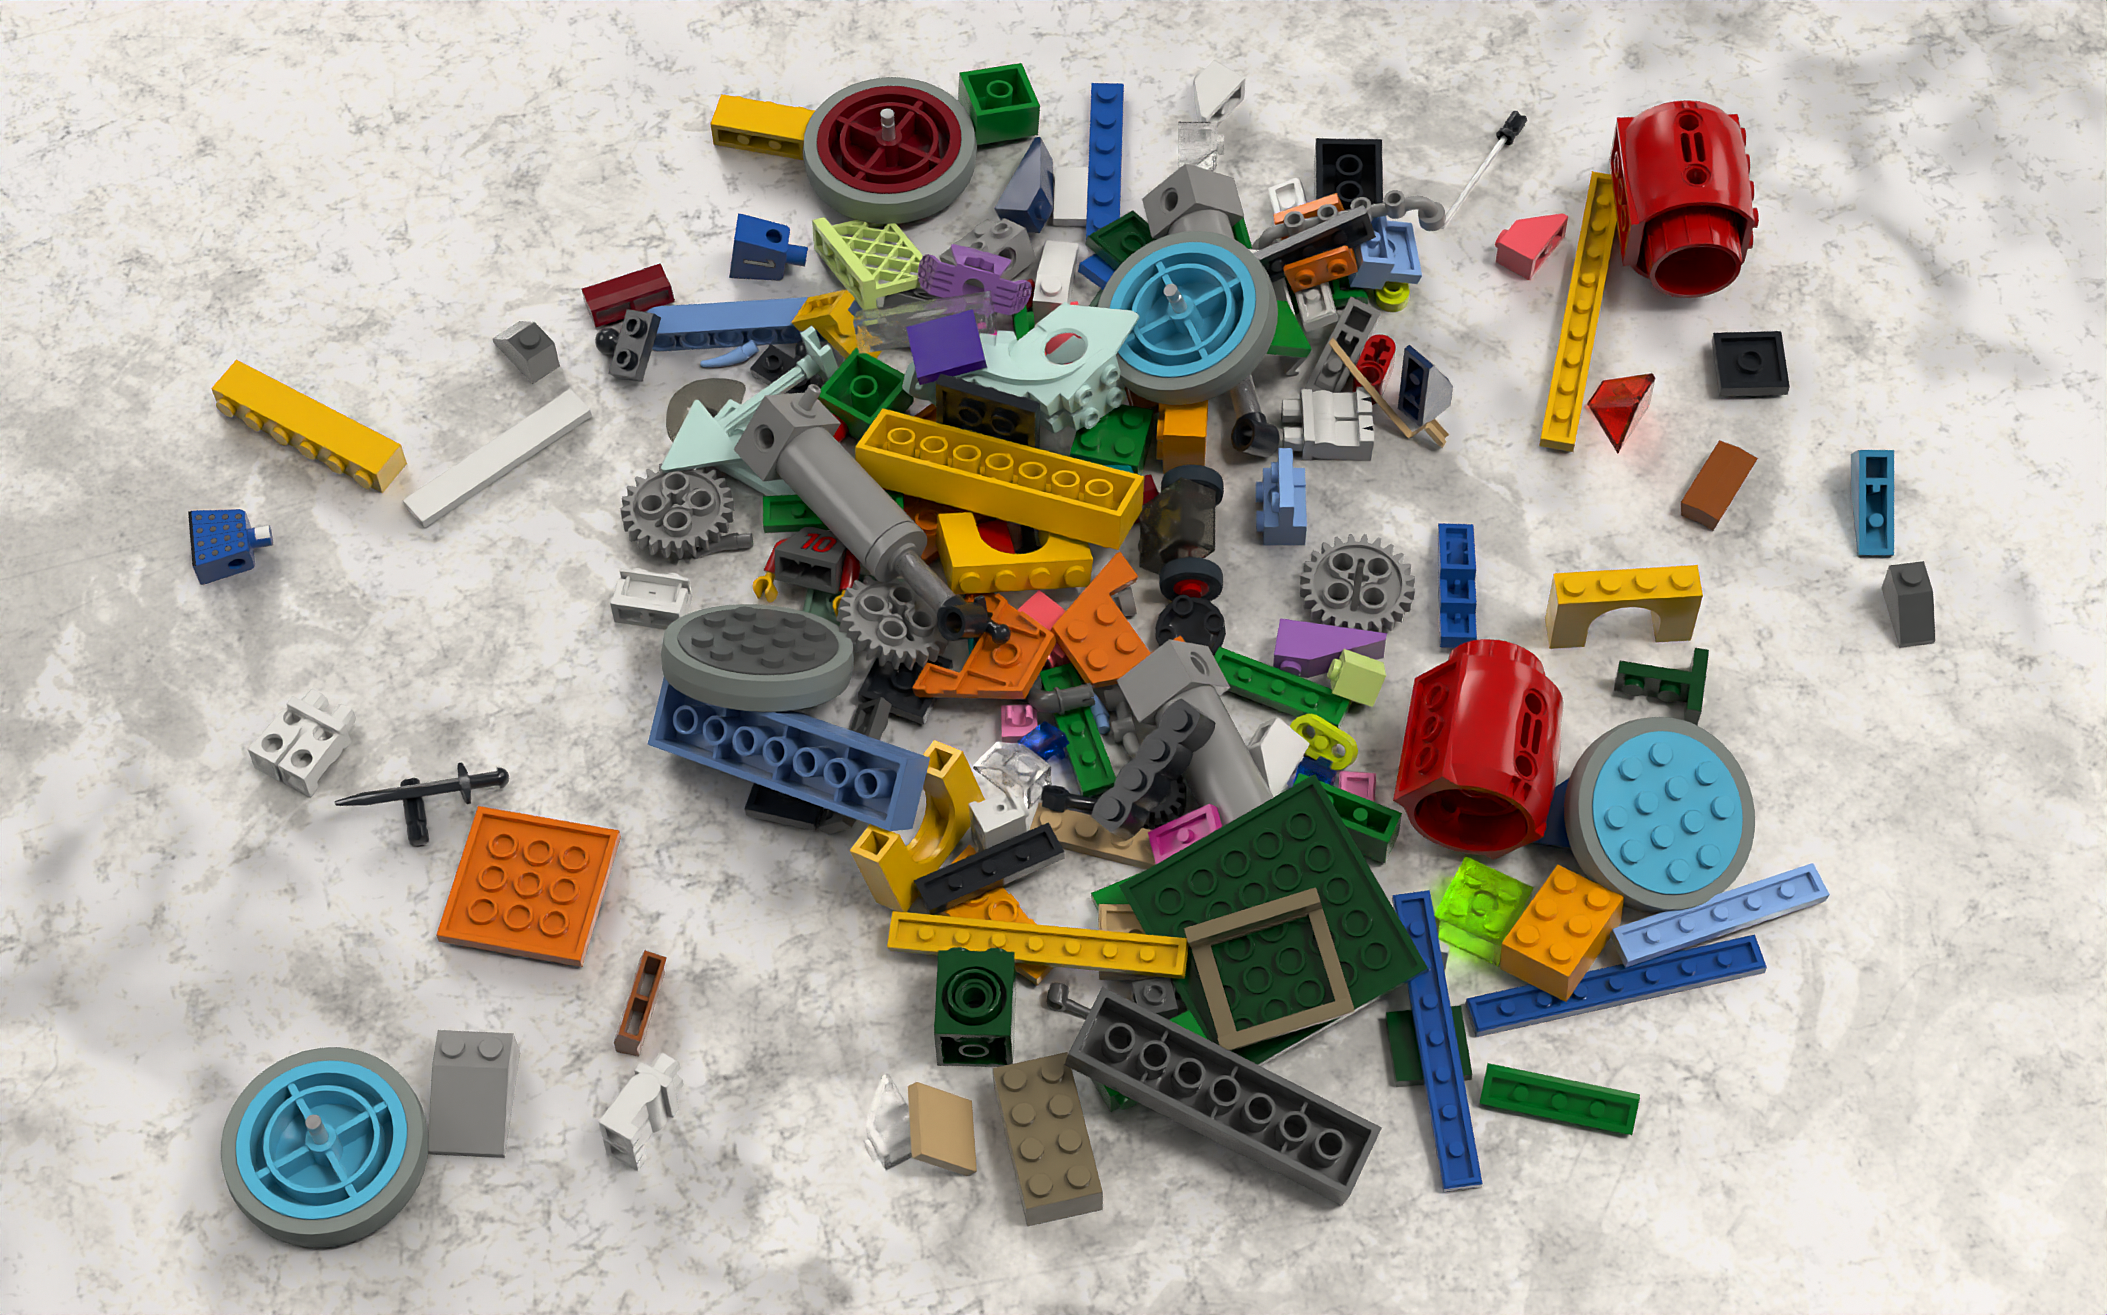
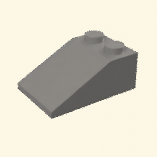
(472, 1093)

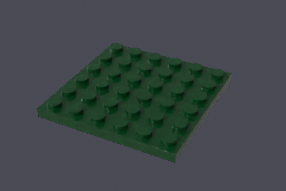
(1278, 971)

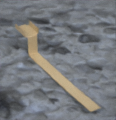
(1432, 428)

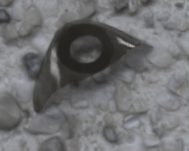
(712, 394)

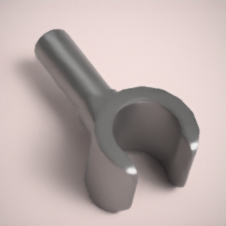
(1058, 1000)

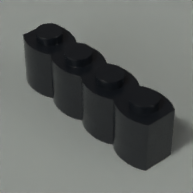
(1147, 778)

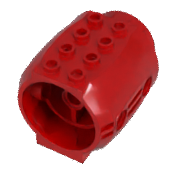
(1683, 196)
(1481, 750)

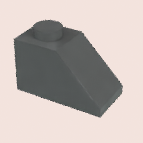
(528, 349)
(1910, 603)

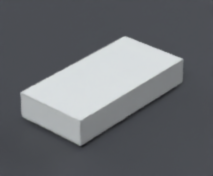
(1070, 196)

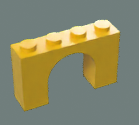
(978, 568)
(1581, 597)
(882, 855)

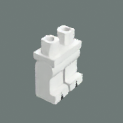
(1330, 425)
(303, 742)
(641, 1110)

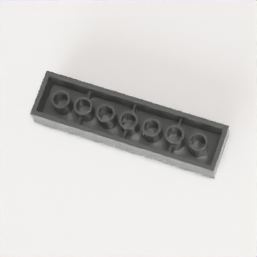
(1223, 1096)

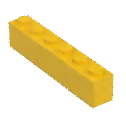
(309, 426)

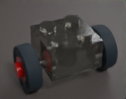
(1180, 533)

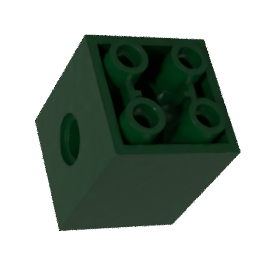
(975, 1007)

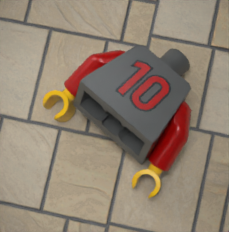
(810, 560)

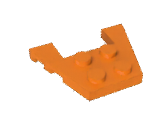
(1096, 631)
(993, 668)

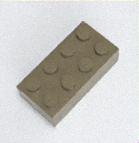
(1047, 1139)

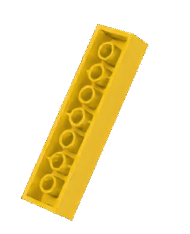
(1001, 478)

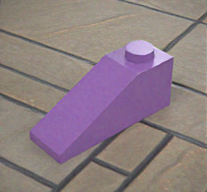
(1310, 648)

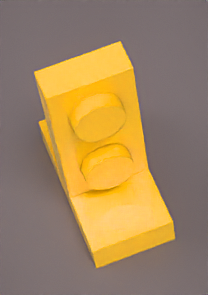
(831, 318)

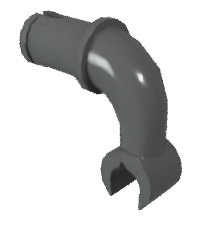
(1059, 700)

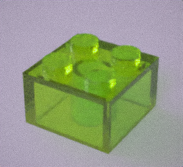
(1481, 910)

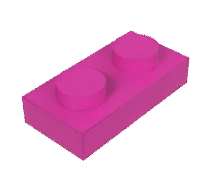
(1183, 831)

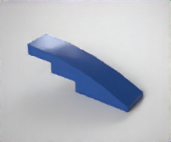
(1456, 584)

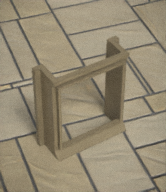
(1252, 920)

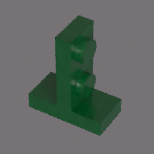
(1667, 683)

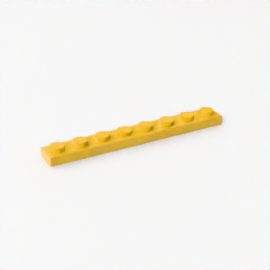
(1042, 944)

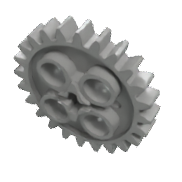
(677, 510)
(1391, 590)
(890, 623)

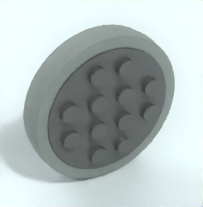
(757, 657)

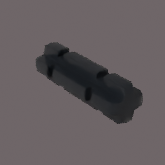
(415, 817)

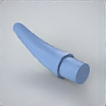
(734, 357)
(1100, 715)

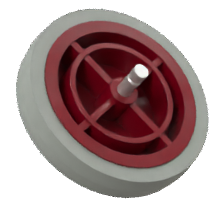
(889, 150)

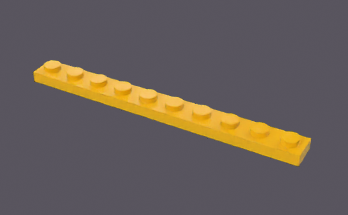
(1580, 316)

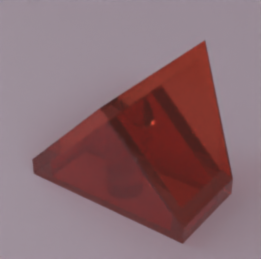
(1621, 405)

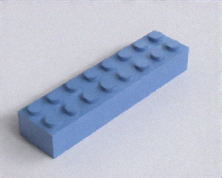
(796, 757)

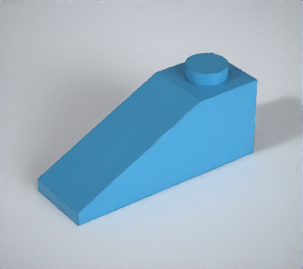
(1873, 501)

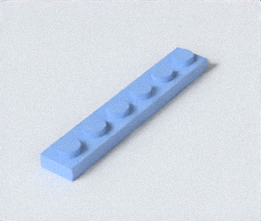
(1719, 915)

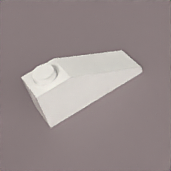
(1054, 278)

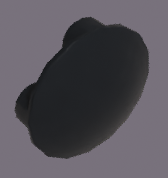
(1193, 620)

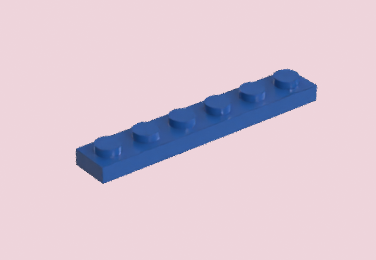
(1104, 155)

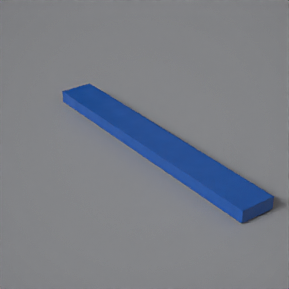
(1618, 986)
(1439, 1049)

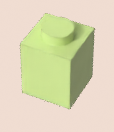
(1356, 677)

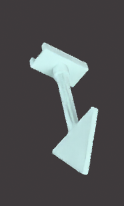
(706, 441)

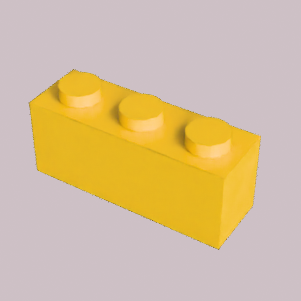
(760, 126)

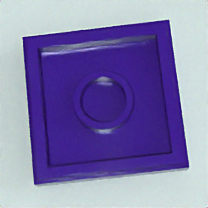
(946, 347)

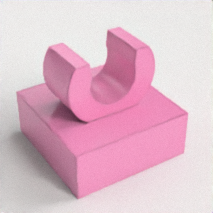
(1017, 721)

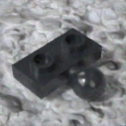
(630, 346)
(776, 363)

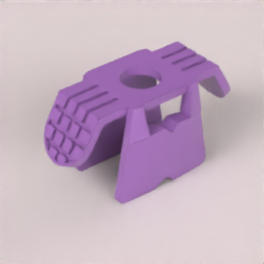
(948, 280)

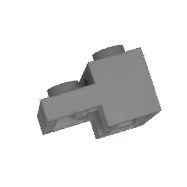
(1001, 239)

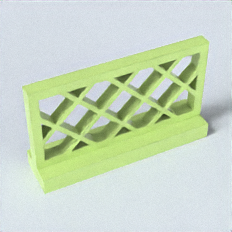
(851, 266)

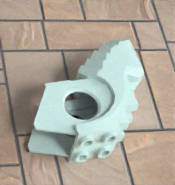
(1067, 393)

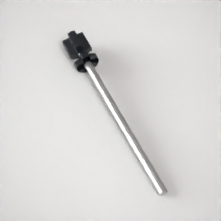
(1505, 135)

